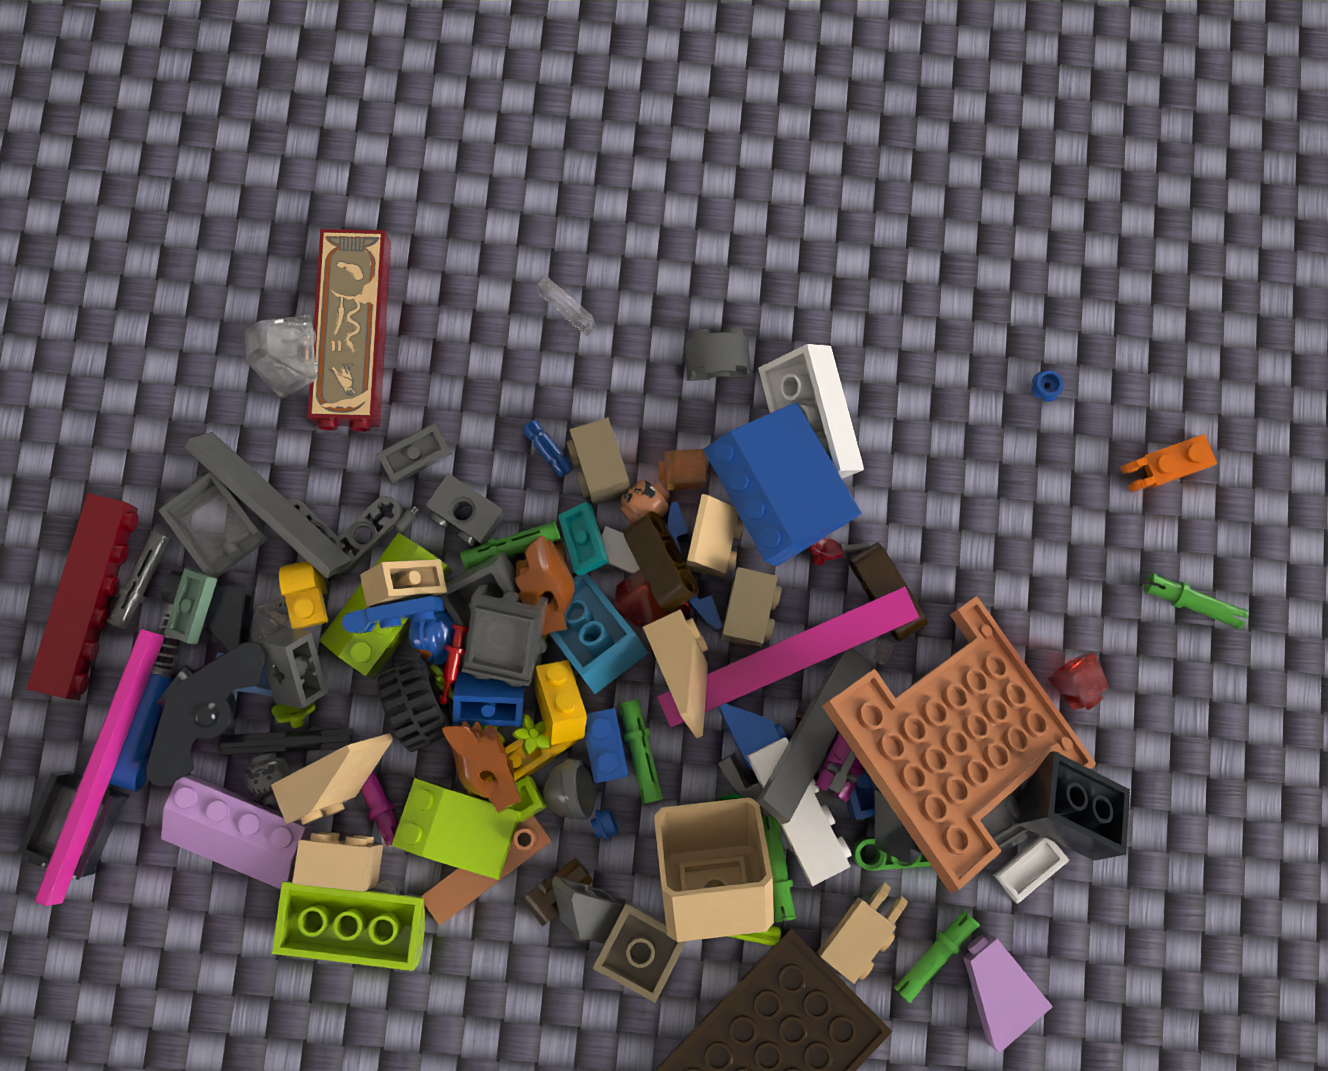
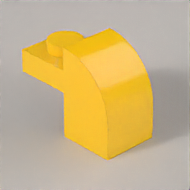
(303, 593)

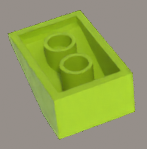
(456, 829)

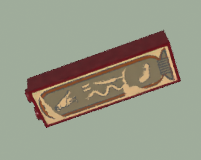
(350, 329)

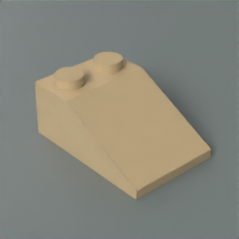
(683, 664)
(329, 781)

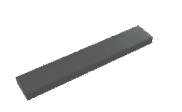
(268, 504)
(810, 740)

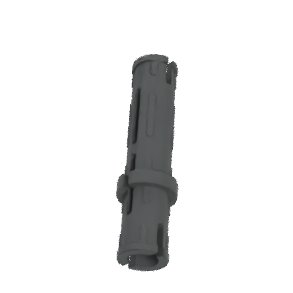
(138, 580)

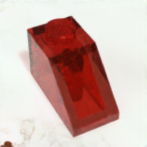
(637, 602)
(1081, 681)

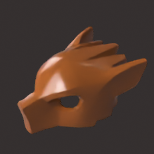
(546, 576)
(482, 755)

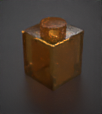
(683, 469)

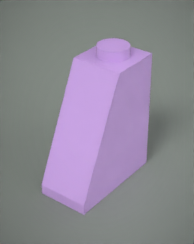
(1002, 992)

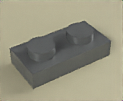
(414, 454)

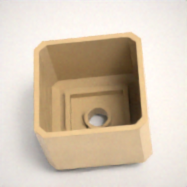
(714, 869)

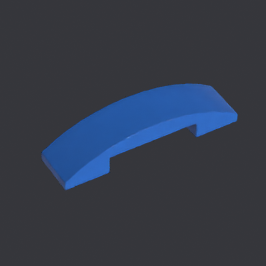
(705, 607)

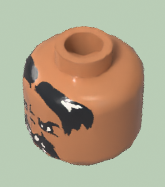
(644, 498)

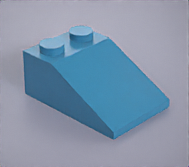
(597, 636)

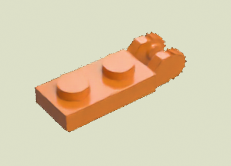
(1172, 463)

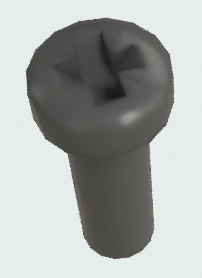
(853, 547)

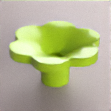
(295, 715)

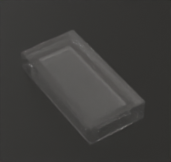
(566, 305)

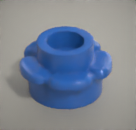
(1051, 378)
(604, 824)

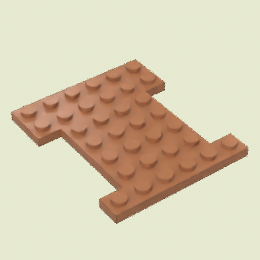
(955, 743)

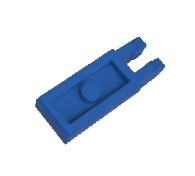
(391, 614)

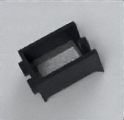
(50, 818)

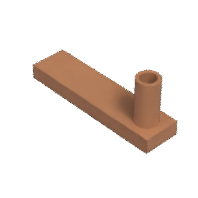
(465, 886)

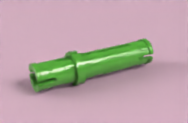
(510, 545)
(1184, 596)
(640, 751)
(781, 882)
(936, 956)

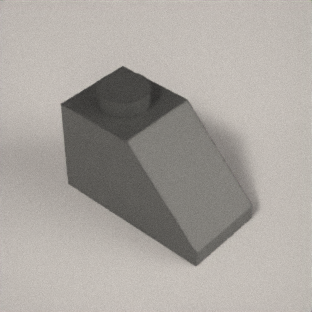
(585, 910)

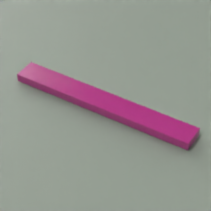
(801, 651)
(99, 769)

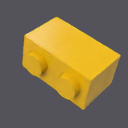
(560, 702)

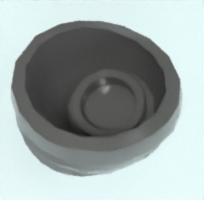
(570, 790)

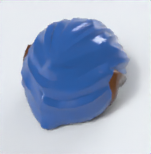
(432, 636)

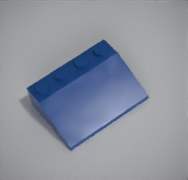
(782, 483)

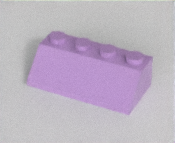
(232, 830)

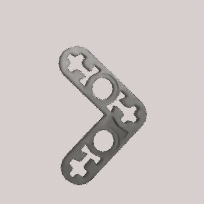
(362, 521)

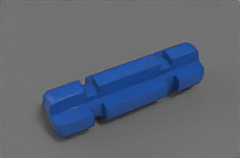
(548, 448)

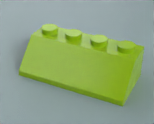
(371, 650)
(350, 926)

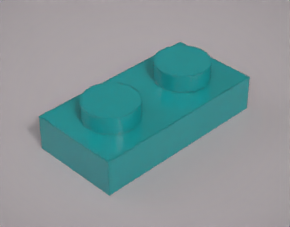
(583, 539)

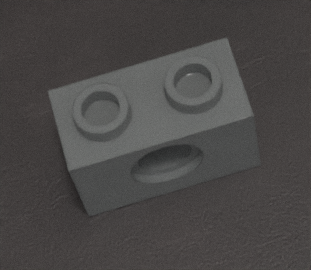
(453, 495)

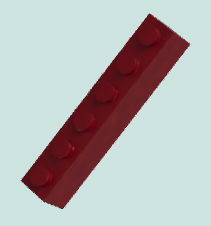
(83, 598)

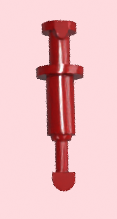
(453, 660)

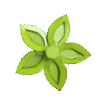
(438, 674)
(531, 735)

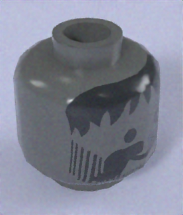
(262, 773)

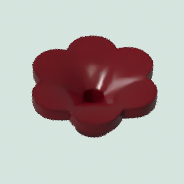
(825, 549)

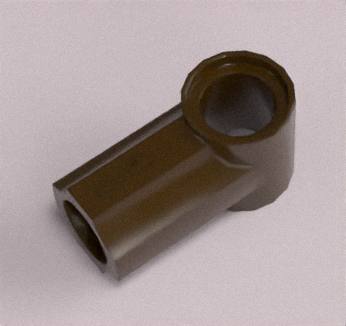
(542, 900)

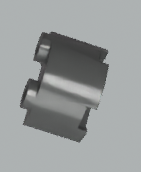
(717, 355)

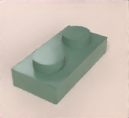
(190, 606)

